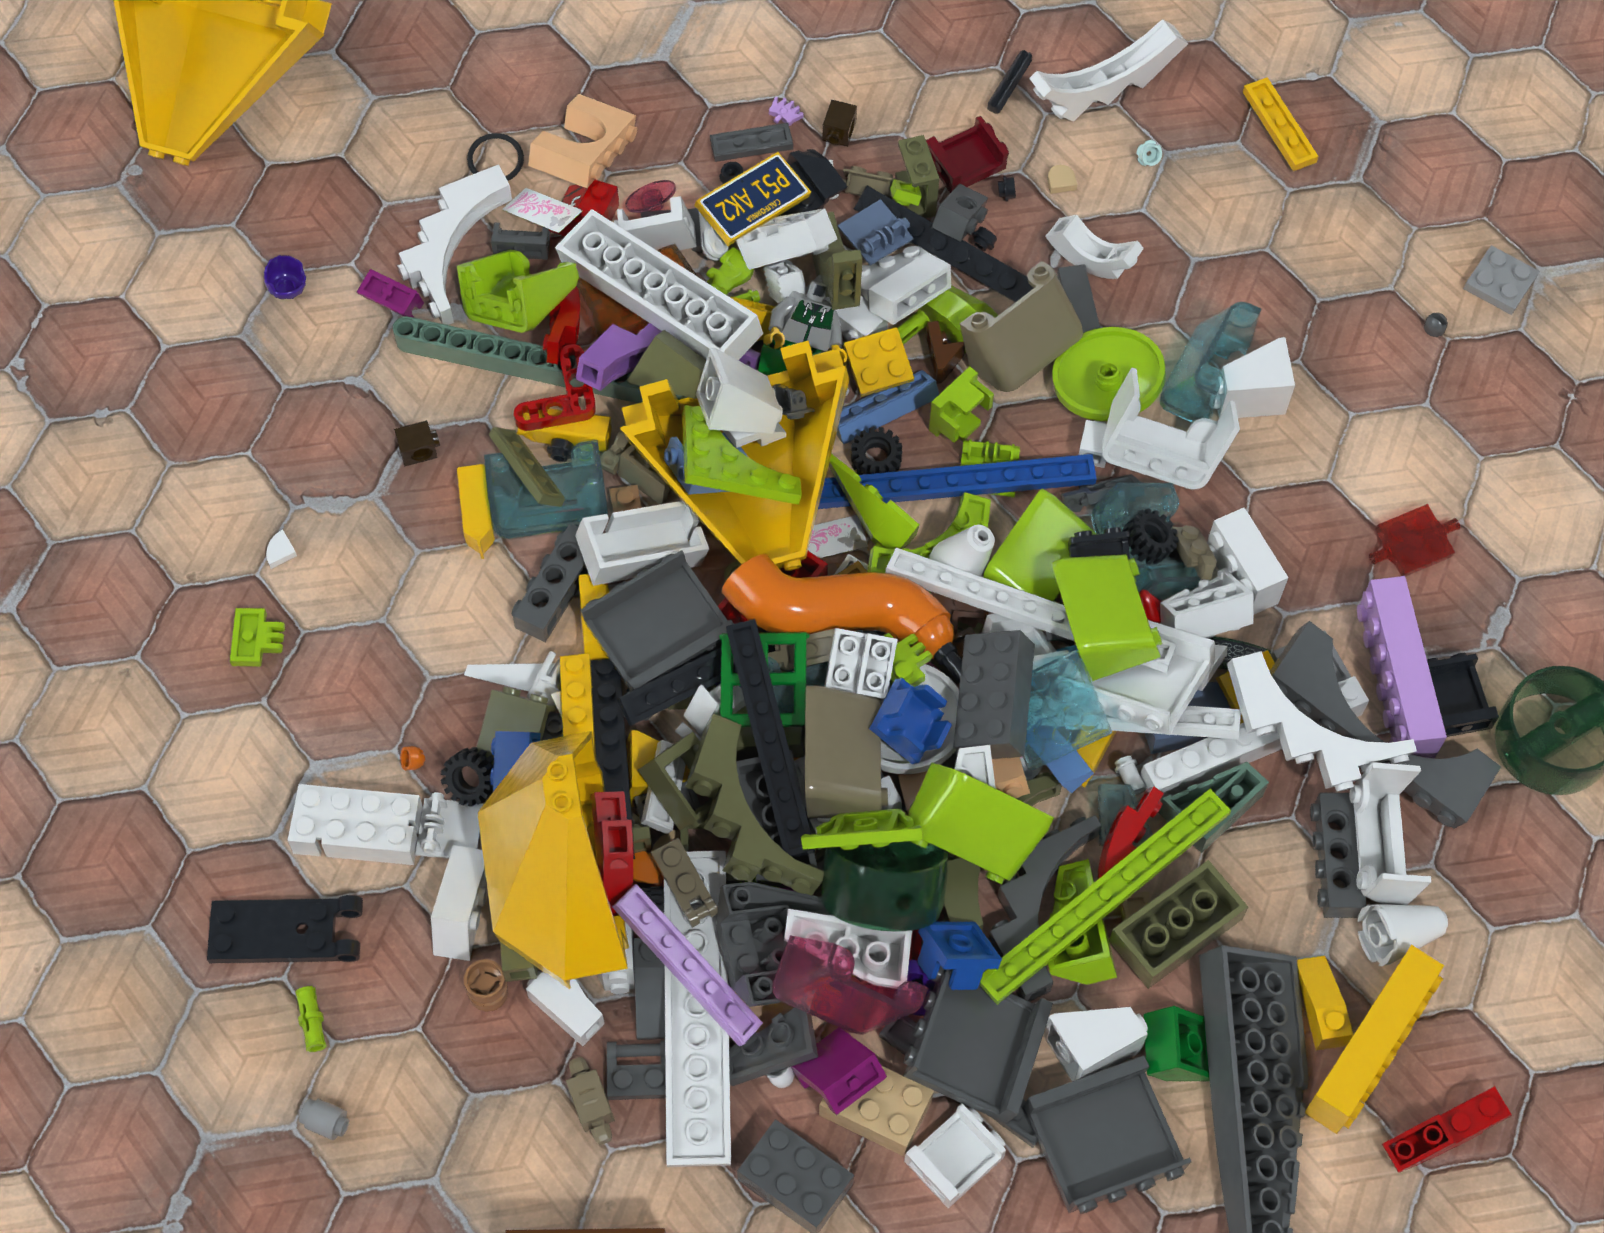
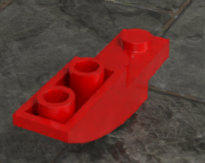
(563, 326)
(1128, 828)
(613, 844)
(1447, 1130)

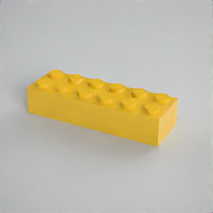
(1376, 1041)

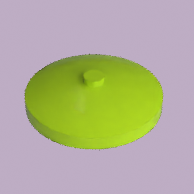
(1097, 365)

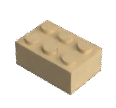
(886, 1113)

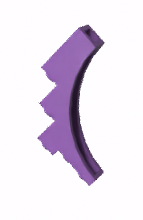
(620, 351)

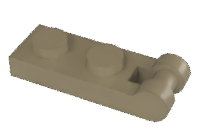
(684, 881)

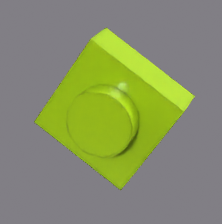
(905, 193)

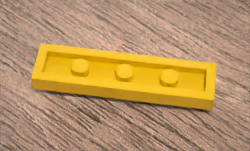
(1280, 124)

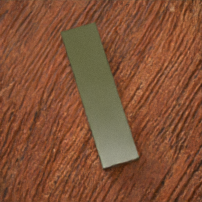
(527, 467)

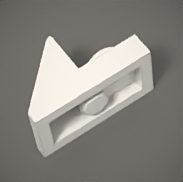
(707, 703)

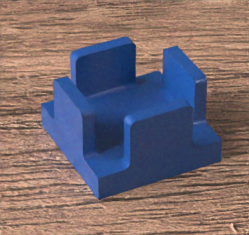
(911, 720)
(960, 948)

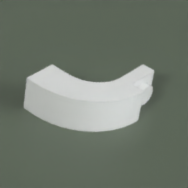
(1082, 247)

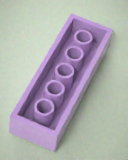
(1401, 666)

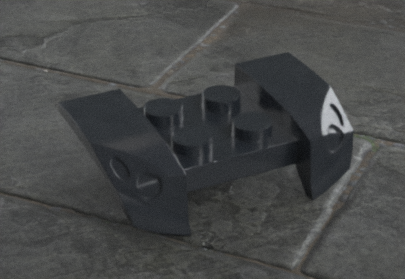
(818, 176)

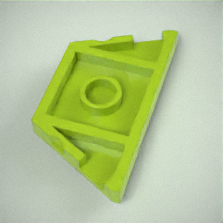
(864, 828)

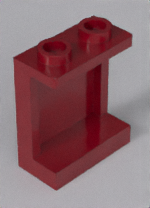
(968, 155)

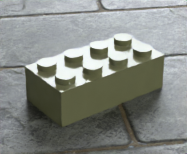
(1178, 924)

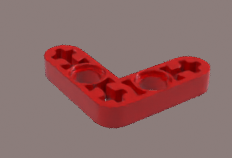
(568, 403)

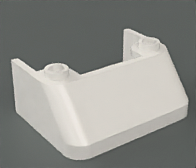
(1163, 450)
(1380, 835)

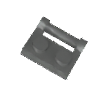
(635, 1081)

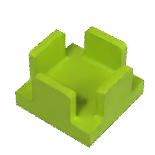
(953, 407)

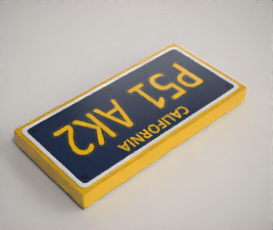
(752, 198)

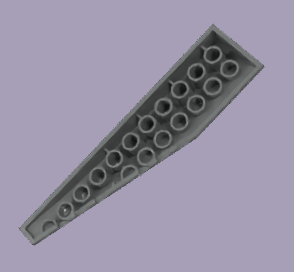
(1255, 1082)

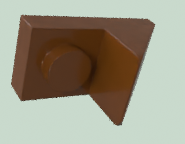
(942, 355)

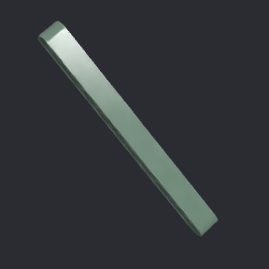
(498, 359)

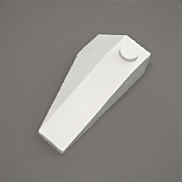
(877, 954)

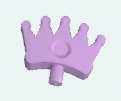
(785, 112)

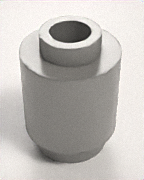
(324, 1118)

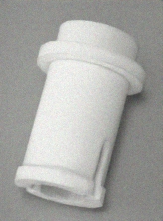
(1127, 768)

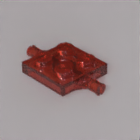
(1414, 540)

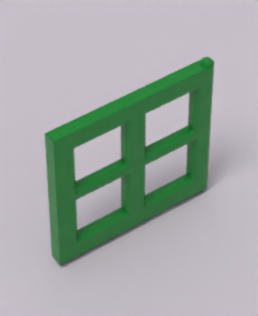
(795, 678)

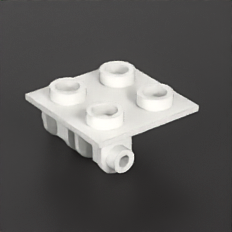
(445, 825)

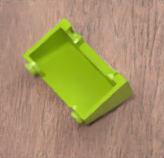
(505, 295)
(1033, 545)
(1106, 613)
(977, 822)

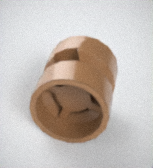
(486, 985)

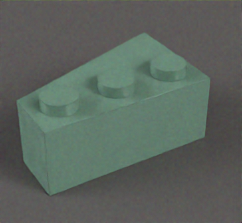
(1236, 787)

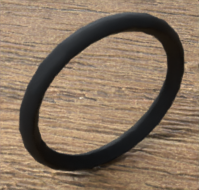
(497, 136)

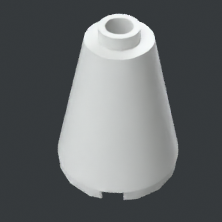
(966, 550)
(1394, 928)

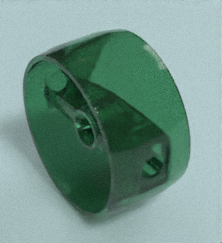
(1527, 754)
(889, 891)

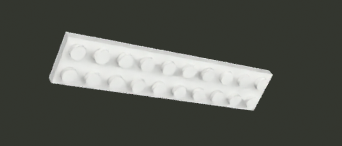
(695, 1043)

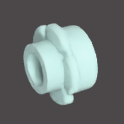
(1152, 159)

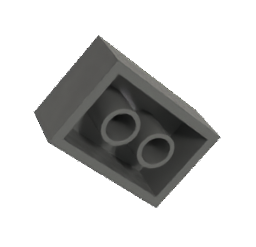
(795, 1177)

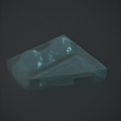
(1110, 800)

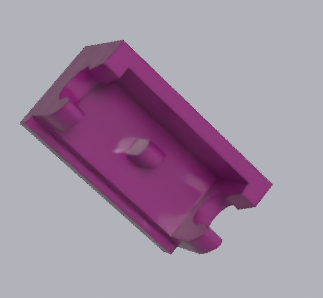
(390, 293)

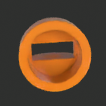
(412, 758)

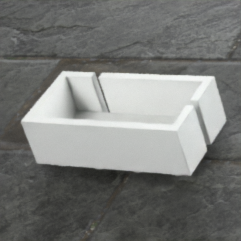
(639, 540)
(355, 824)

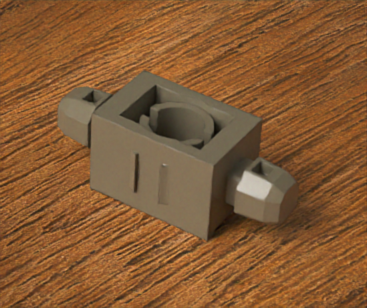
(590, 1100)

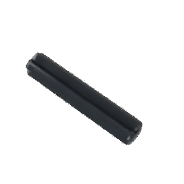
(1009, 82)

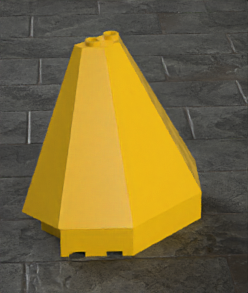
(207, 63)
(747, 522)
(542, 865)

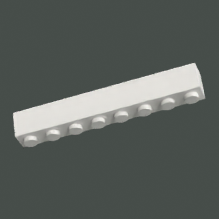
(1215, 755)

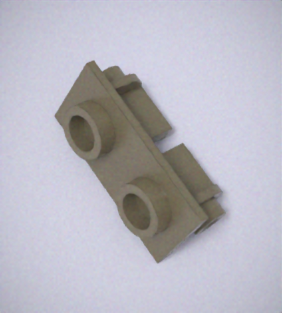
(859, 179)

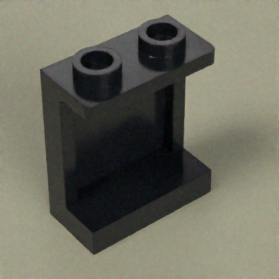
(1110, 543)
(1461, 695)

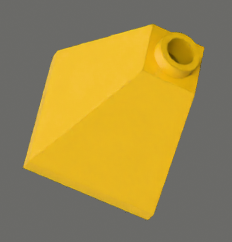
(640, 751)

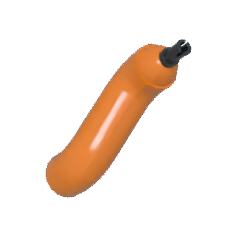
(844, 602)

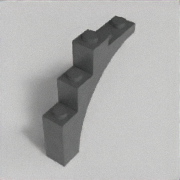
(1023, 895)

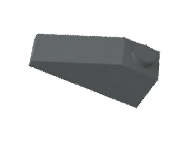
(649, 993)

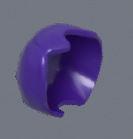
(284, 277)

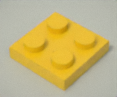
(878, 362)

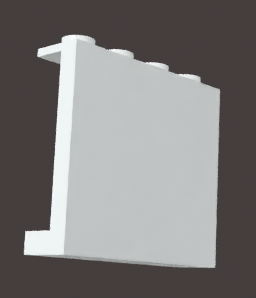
(1157, 697)

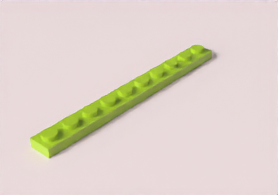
(1104, 896)

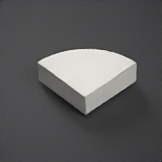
(279, 550)

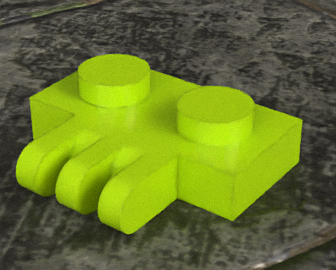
(254, 637)
(907, 662)

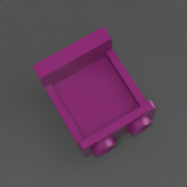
(841, 1070)

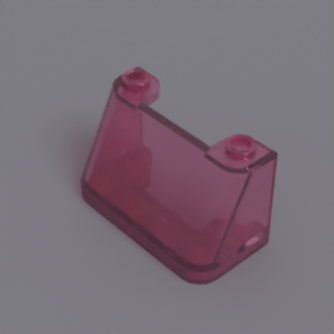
(819, 982)

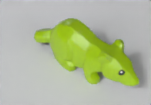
(731, 273)

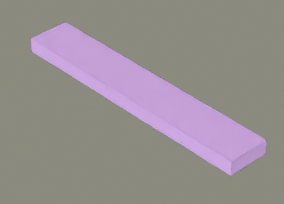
(687, 965)

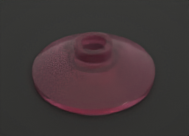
(651, 196)

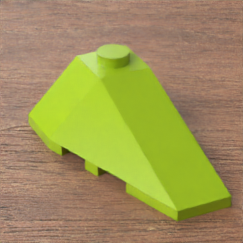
(952, 309)
(884, 523)
(1090, 956)

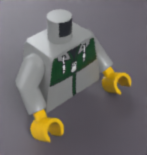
(805, 319)

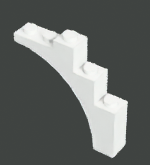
(1103, 82)
(461, 207)
(1338, 756)
(566, 1006)

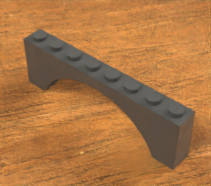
(1308, 679)

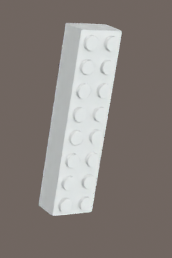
(658, 288)

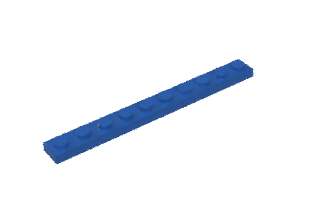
(972, 479)

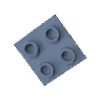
(876, 232)

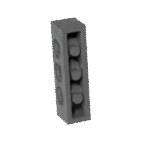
(542, 620)
(1336, 901)

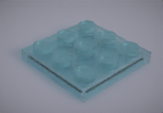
(1062, 711)

